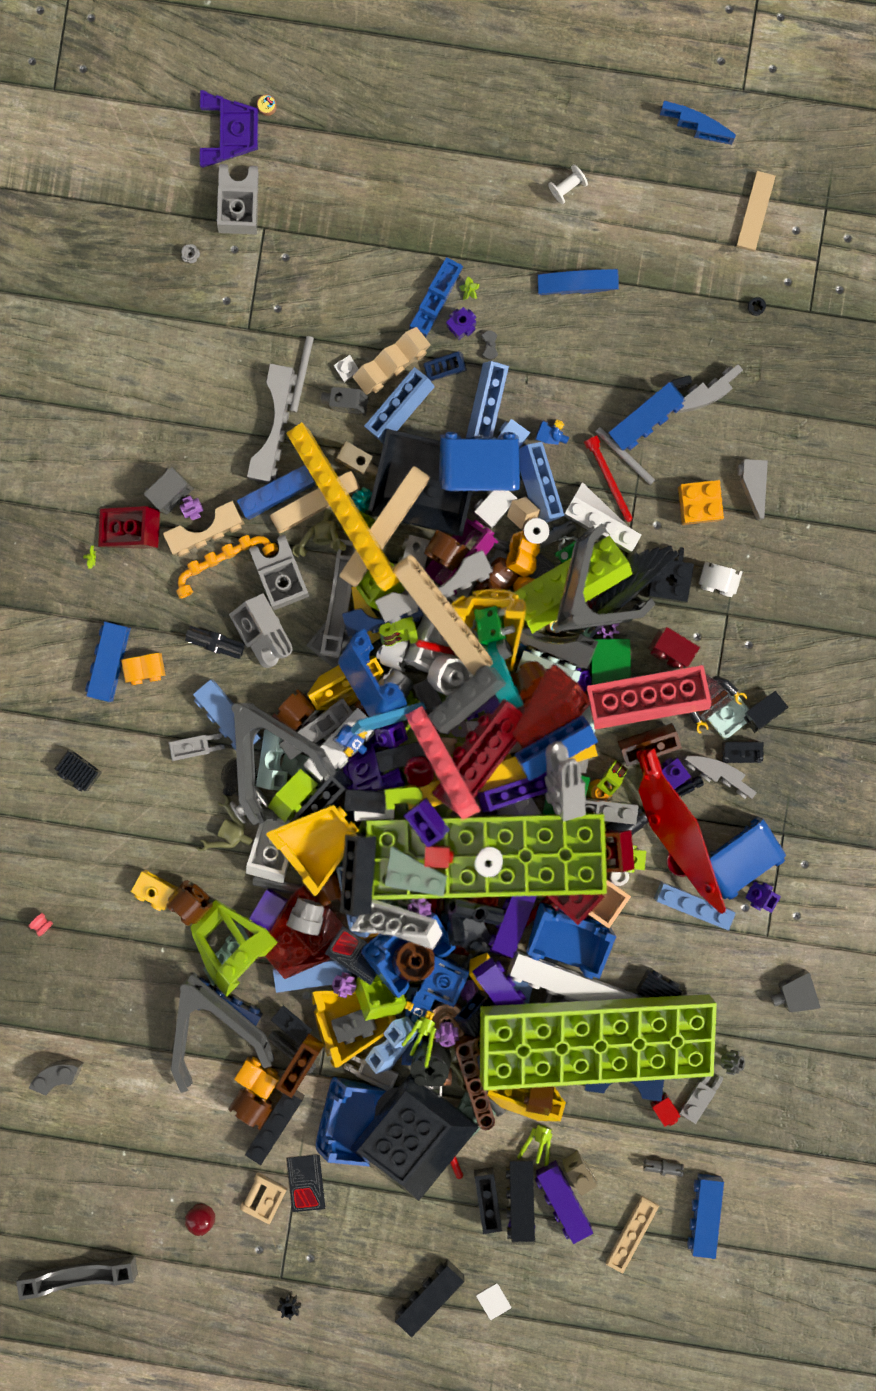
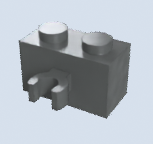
(352, 1026)

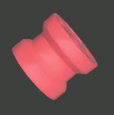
(40, 924)

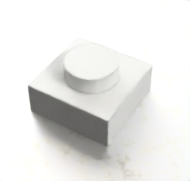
(346, 368)

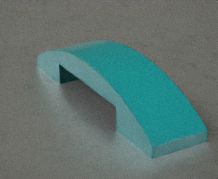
(509, 691)

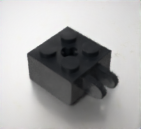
(681, 574)

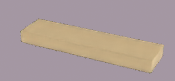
(755, 211)
(632, 1234)

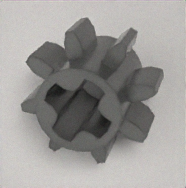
(732, 1062)

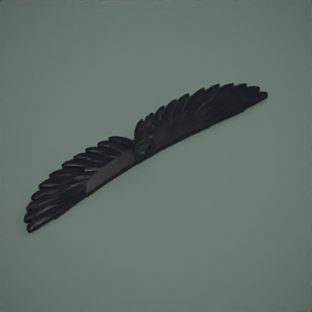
(644, 569)

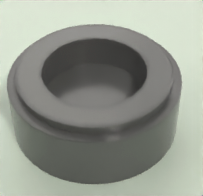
(504, 648)

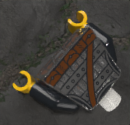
(721, 694)

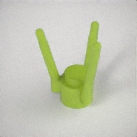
(424, 1027)
(543, 1136)

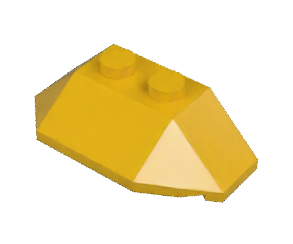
(334, 686)
(513, 1101)

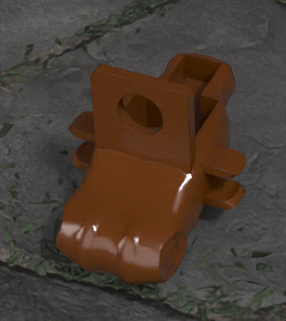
(500, 578)

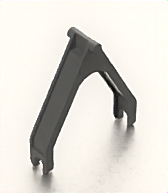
(573, 608)
(248, 723)
(197, 996)

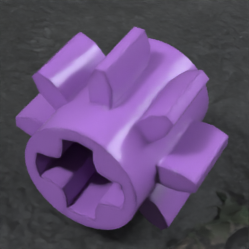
(191, 507)
(613, 627)
(420, 906)
(344, 985)
(469, 990)
(446, 1034)

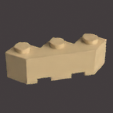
(392, 361)

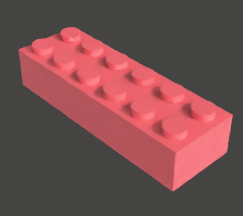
(649, 697)

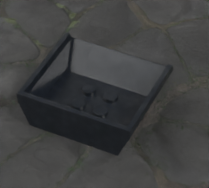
(434, 507)
(414, 1137)

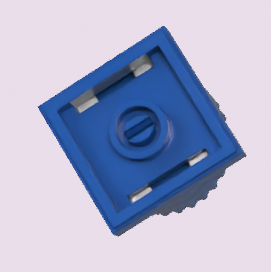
(445, 981)

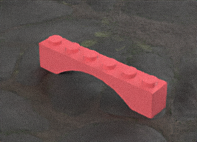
(442, 763)

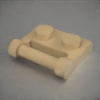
(269, 1201)

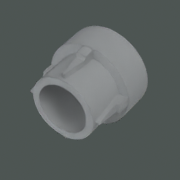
(398, 678)
(306, 916)

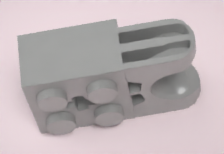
(237, 196)
(278, 569)
(261, 630)
(564, 783)

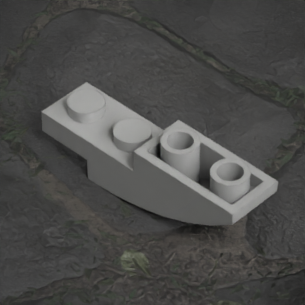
(702, 396)
(320, 726)
(714, 769)
(613, 810)

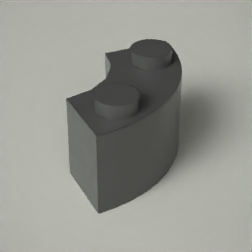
(56, 1074)

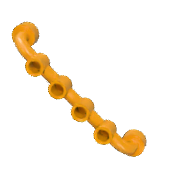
(212, 560)

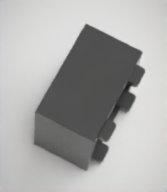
(168, 491)

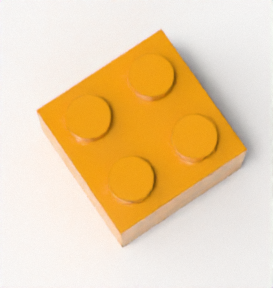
(700, 502)

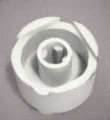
(720, 578)
(393, 655)
(447, 674)

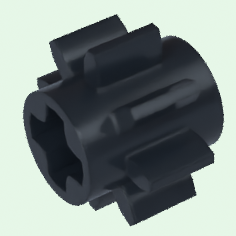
(289, 1312)

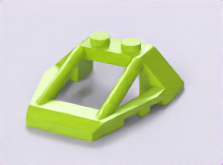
(226, 975)

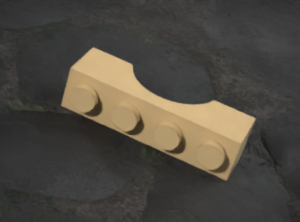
(226, 519)

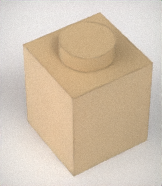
(522, 511)

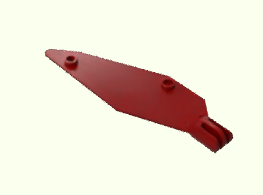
(677, 828)

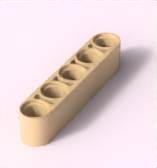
(309, 505)

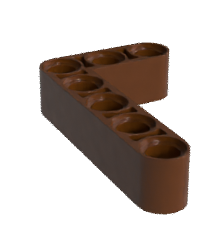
(473, 1074)

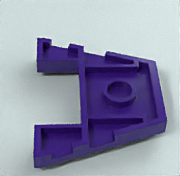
(237, 129)
(366, 772)

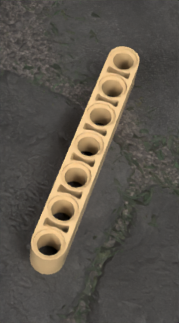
(388, 521)
(442, 614)

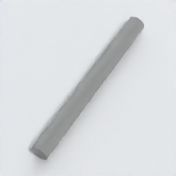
(301, 374)
(625, 456)

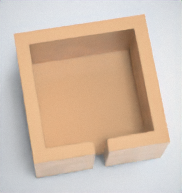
(611, 905)

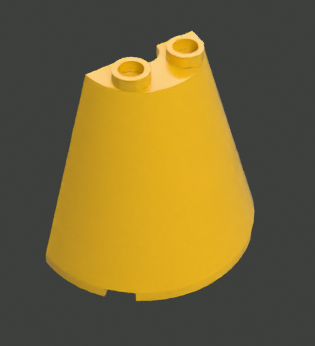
(488, 598)
(314, 844)
(331, 1007)

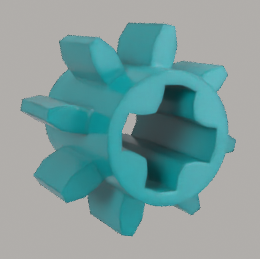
(362, 499)

